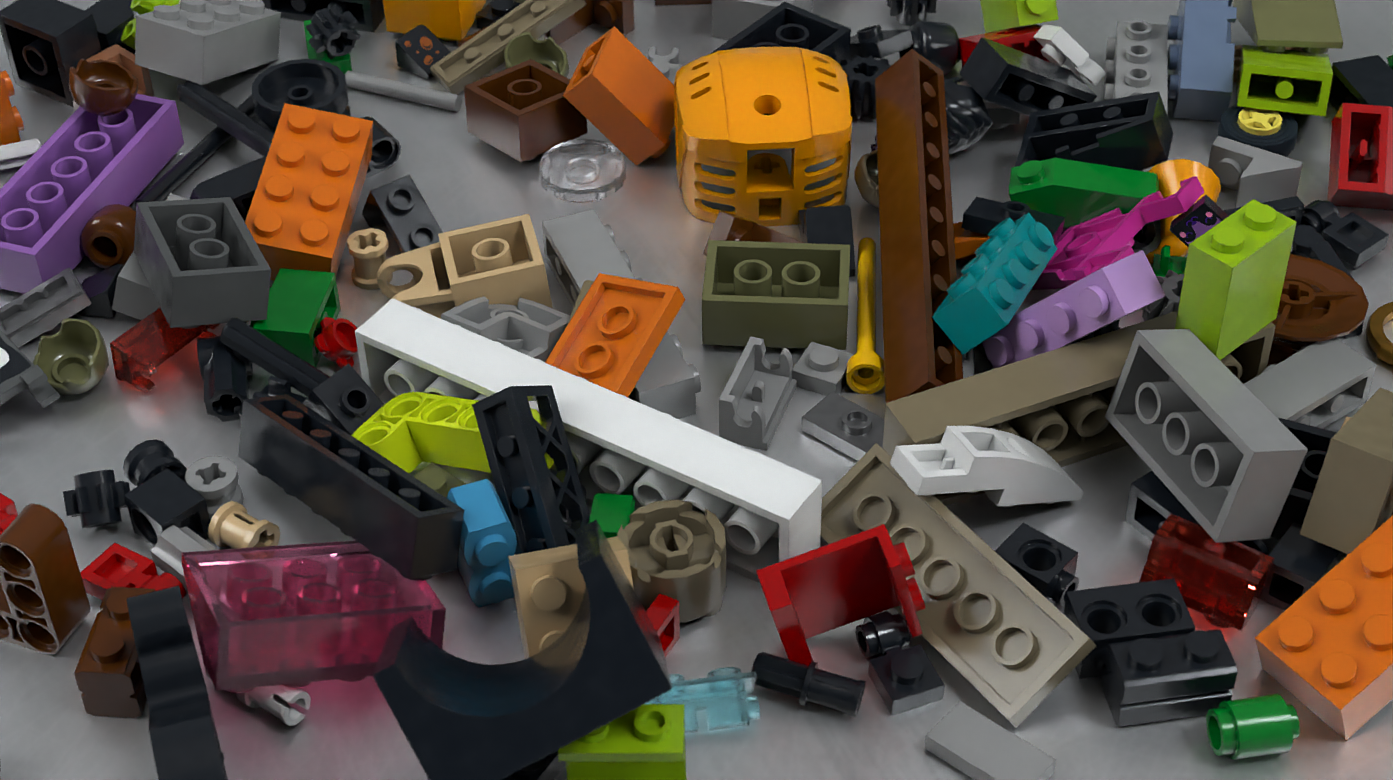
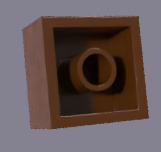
(522, 110)

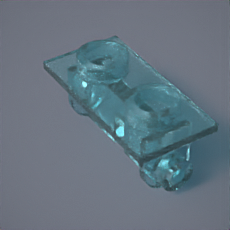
(721, 696)

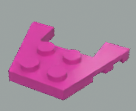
(1110, 236)

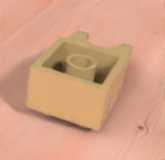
(469, 263)

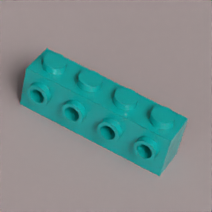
(995, 282)

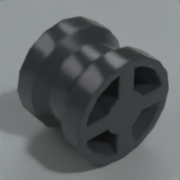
(149, 460)

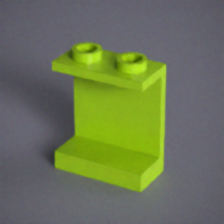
(636, 746)

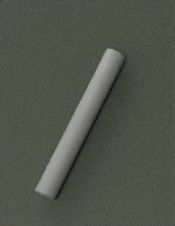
(403, 91)

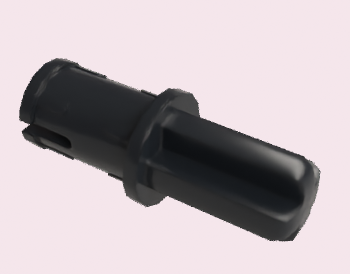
(808, 683)

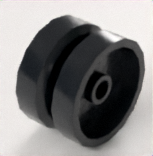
(299, 83)

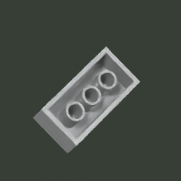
(1205, 435)

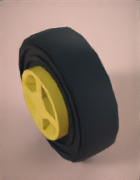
(1260, 128)

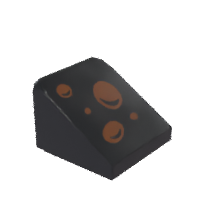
(419, 51)

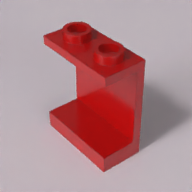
(840, 587)

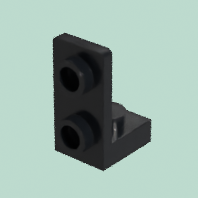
(404, 214)

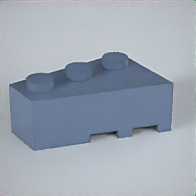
(1201, 59)

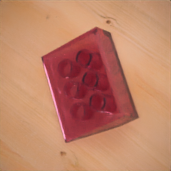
(300, 612)

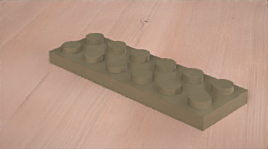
(976, 604)

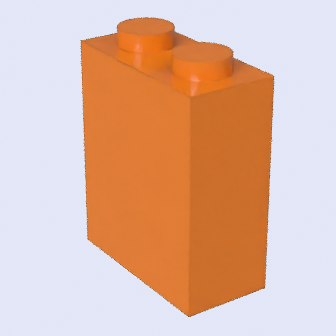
(624, 97)

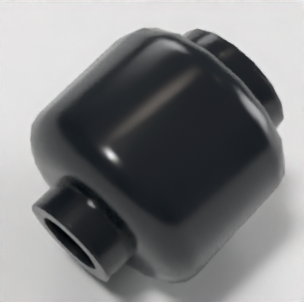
(936, 43)

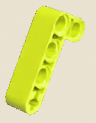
(429, 429)

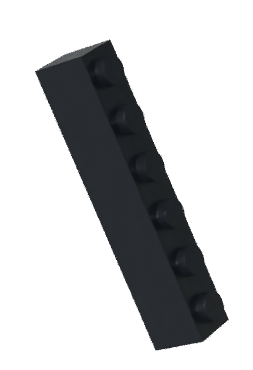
(352, 486)

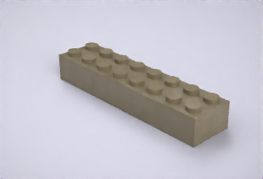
(1047, 398)

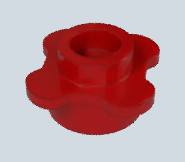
(337, 341)

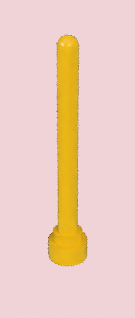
(866, 368)

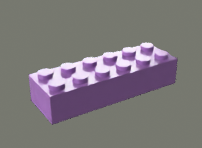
(74, 175)

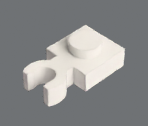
(1063, 49)

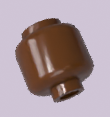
(109, 236)

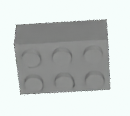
(207, 38)

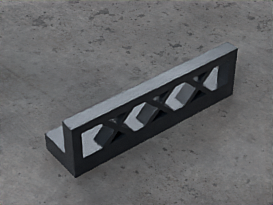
(517, 462)

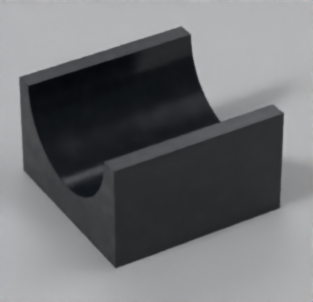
(501, 717)

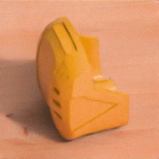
(721, 117)

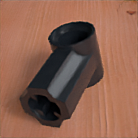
(224, 378)

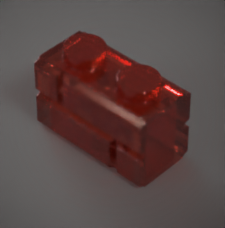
(1213, 577)

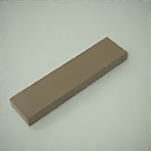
(487, 48)

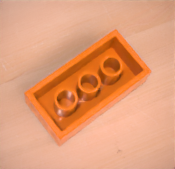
(310, 189)
(1338, 638)

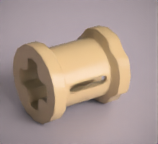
(369, 254)
(237, 529)

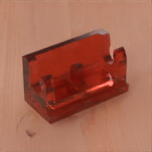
(150, 345)

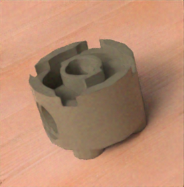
(677, 556)

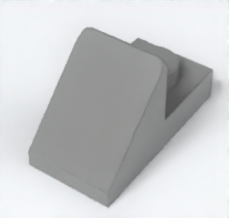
(1254, 171)

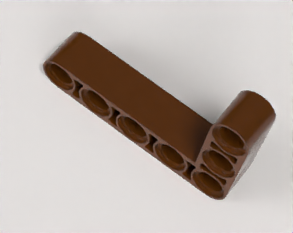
(39, 582)

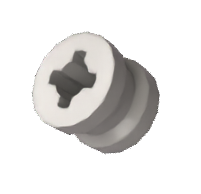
(216, 481)

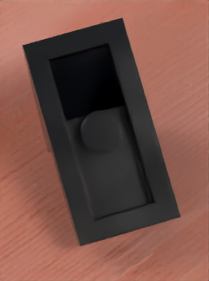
(828, 226)

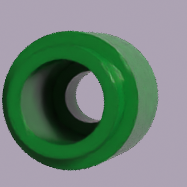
(1252, 727)

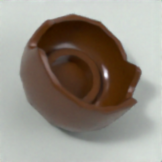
(102, 86)

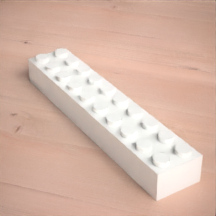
(614, 441)

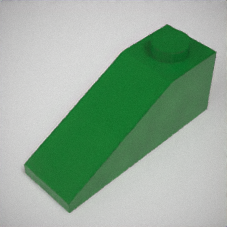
(1079, 188)

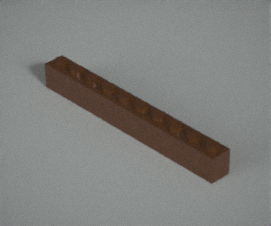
(915, 226)

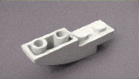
(988, 461)

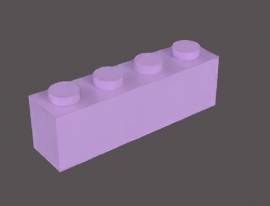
(1076, 310)

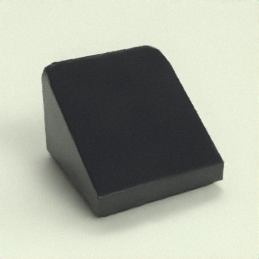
(101, 291)

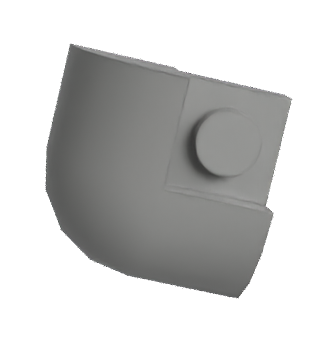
(524, 327)

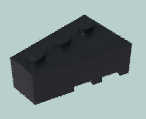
(1110, 132)

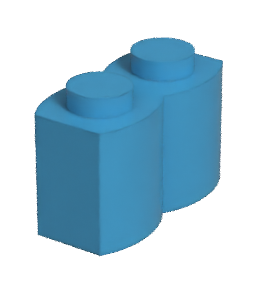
(484, 543)

